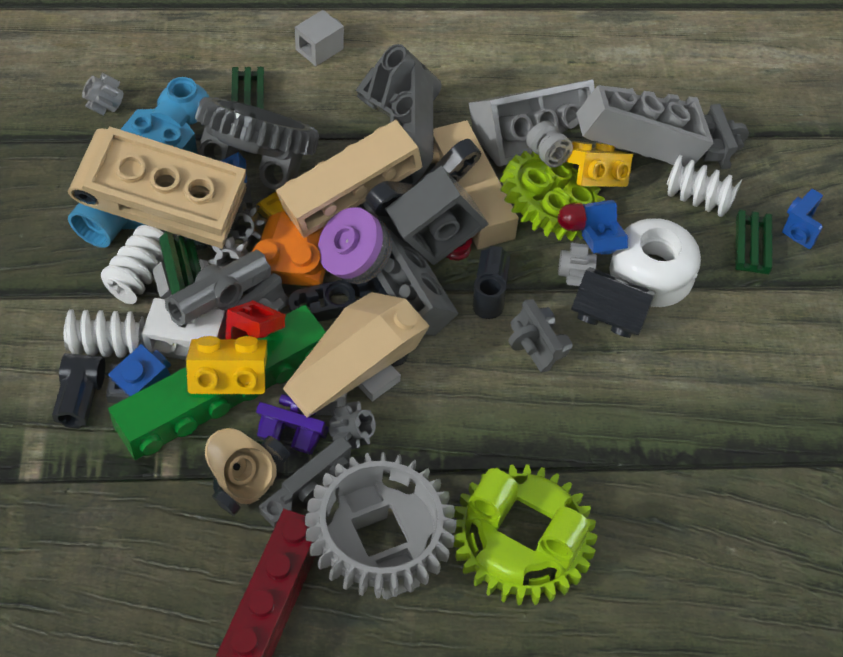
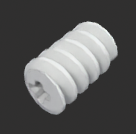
(702, 186)
(134, 264)
(102, 334)

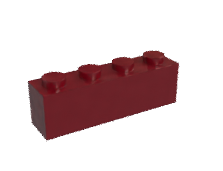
(271, 591)

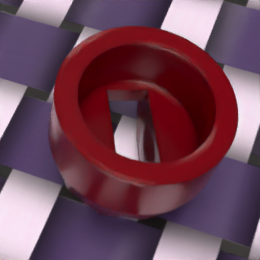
(572, 217)

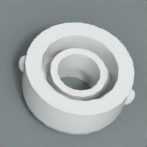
(669, 278)

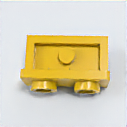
(600, 165)
(226, 365)

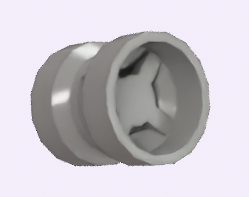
(549, 144)

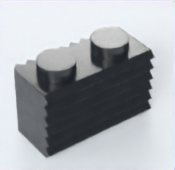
(613, 302)

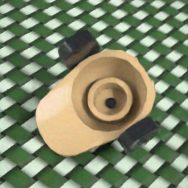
(242, 467)

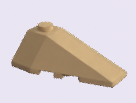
(355, 348)

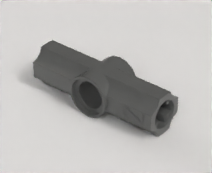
(217, 287)

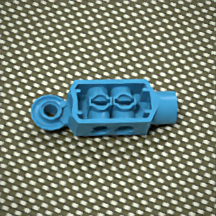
(164, 124)

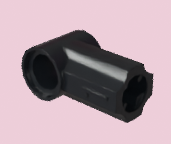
(491, 282)
(78, 382)

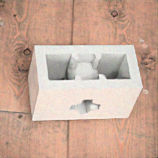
(173, 340)

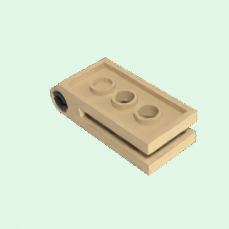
(159, 186)

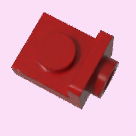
(253, 320)

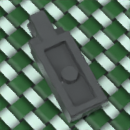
(302, 483)

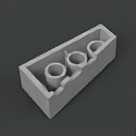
(646, 124)

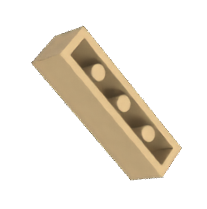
(349, 177)
(481, 185)

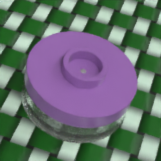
(355, 245)

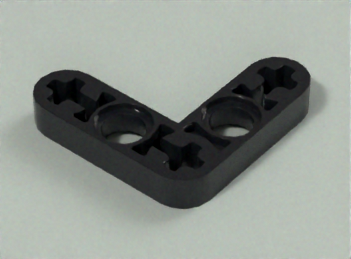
(455, 161)
(312, 294)

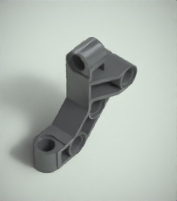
(405, 93)

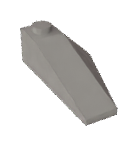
(505, 121)

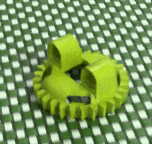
(505, 561)

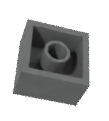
(436, 215)

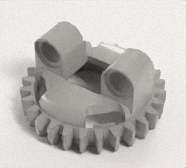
(366, 501)

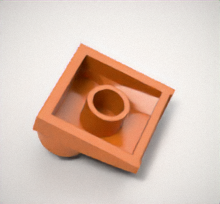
(289, 253)

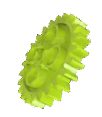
(543, 190)

